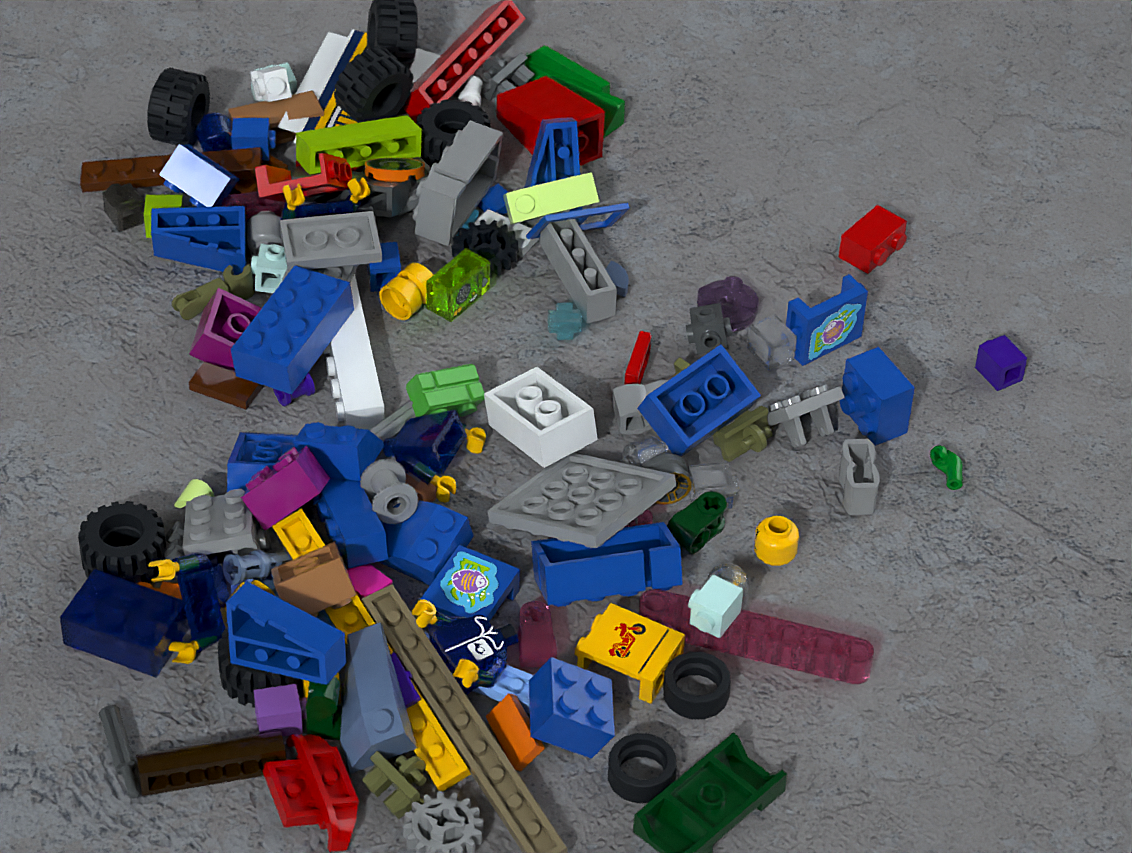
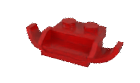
(314, 789)

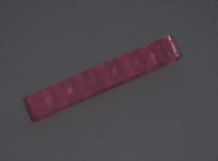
(768, 639)

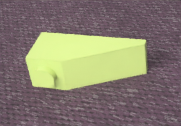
(550, 198)

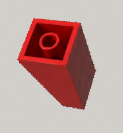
(544, 98)

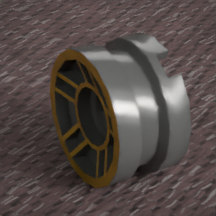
(675, 465)

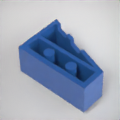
(555, 153)
(201, 236)
(281, 637)

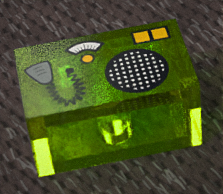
(458, 285)

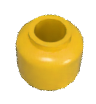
(776, 540)

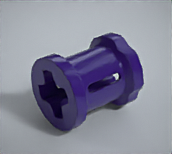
(306, 388)

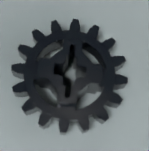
(487, 243)

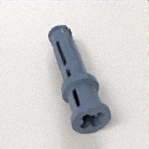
(248, 565)

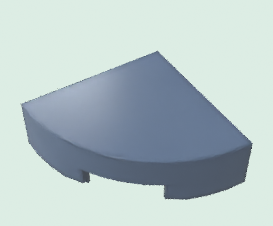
(619, 277)

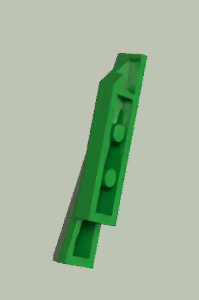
(578, 79)

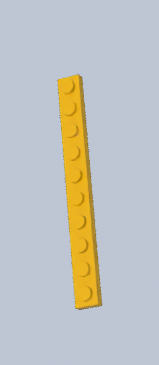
(433, 745)

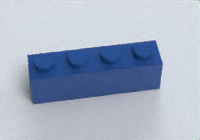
(351, 522)

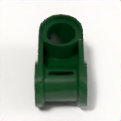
(699, 521)

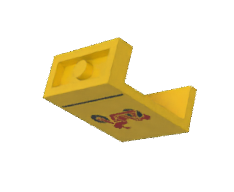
(631, 647)

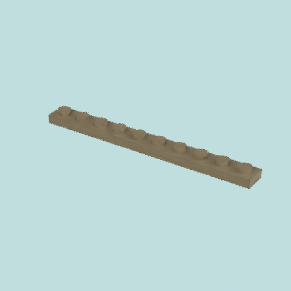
(463, 725)

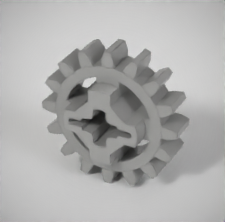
(443, 825)

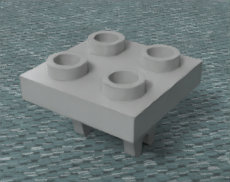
(811, 401)

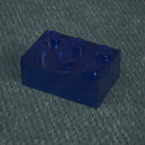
(124, 623)

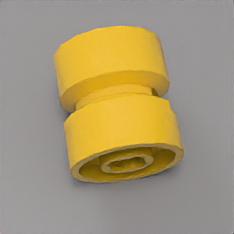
(406, 291)

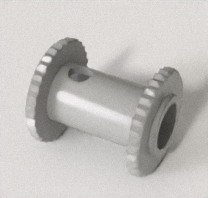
(386, 485)

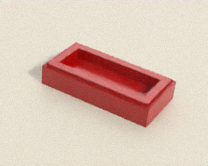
(639, 359)

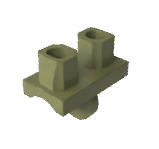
(745, 433)
(384, 775)

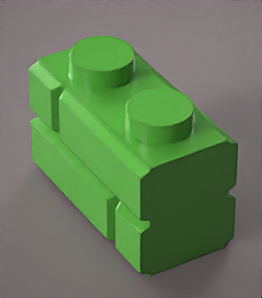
(446, 390)

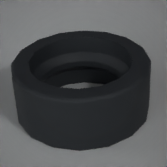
(696, 705)
(641, 746)

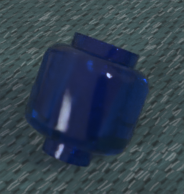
(215, 132)

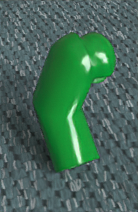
(949, 464)

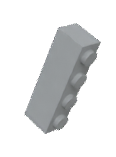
(579, 269)

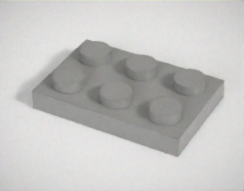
(331, 240)
(218, 524)

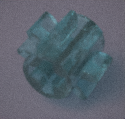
(564, 321)

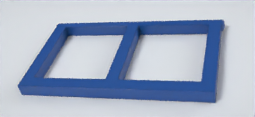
(580, 216)

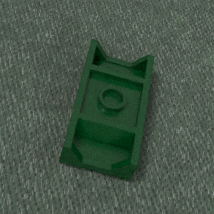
(708, 800)

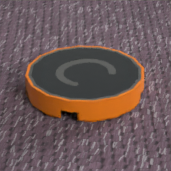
(394, 169)

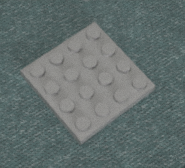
(582, 499)

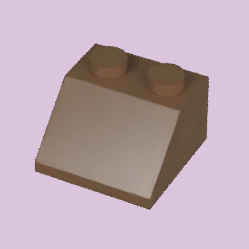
(314, 581)

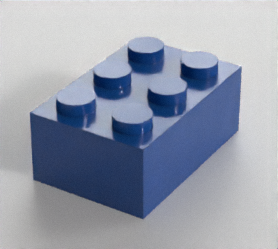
(699, 401)

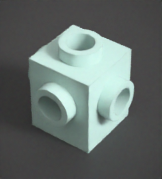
(268, 267)

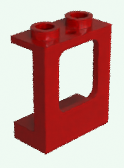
(333, 178)

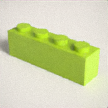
(360, 142)

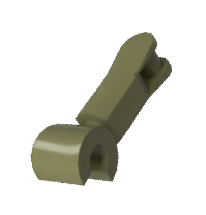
(194, 301)

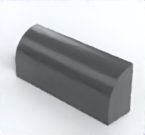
(384, 199)

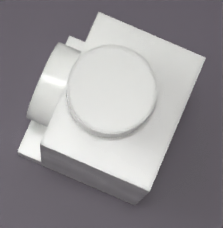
(270, 84)

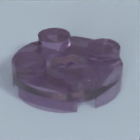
(732, 292)

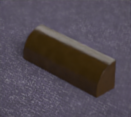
(208, 763)

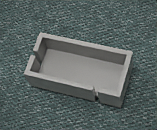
(457, 182)

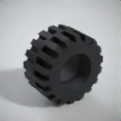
(395, 28)
(373, 86)
(177, 106)
(441, 124)
(125, 526)
(243, 680)

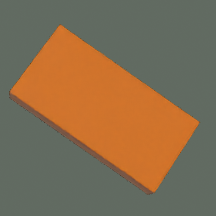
(513, 732)

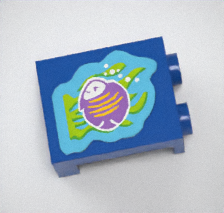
(828, 323)
(472, 585)

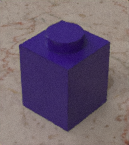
(1000, 362)

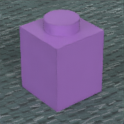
(279, 710)

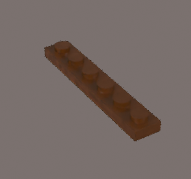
(146, 170)

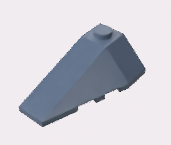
(372, 702)

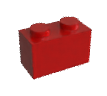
(873, 239)

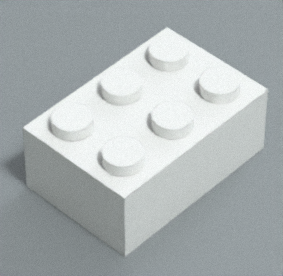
(540, 417)

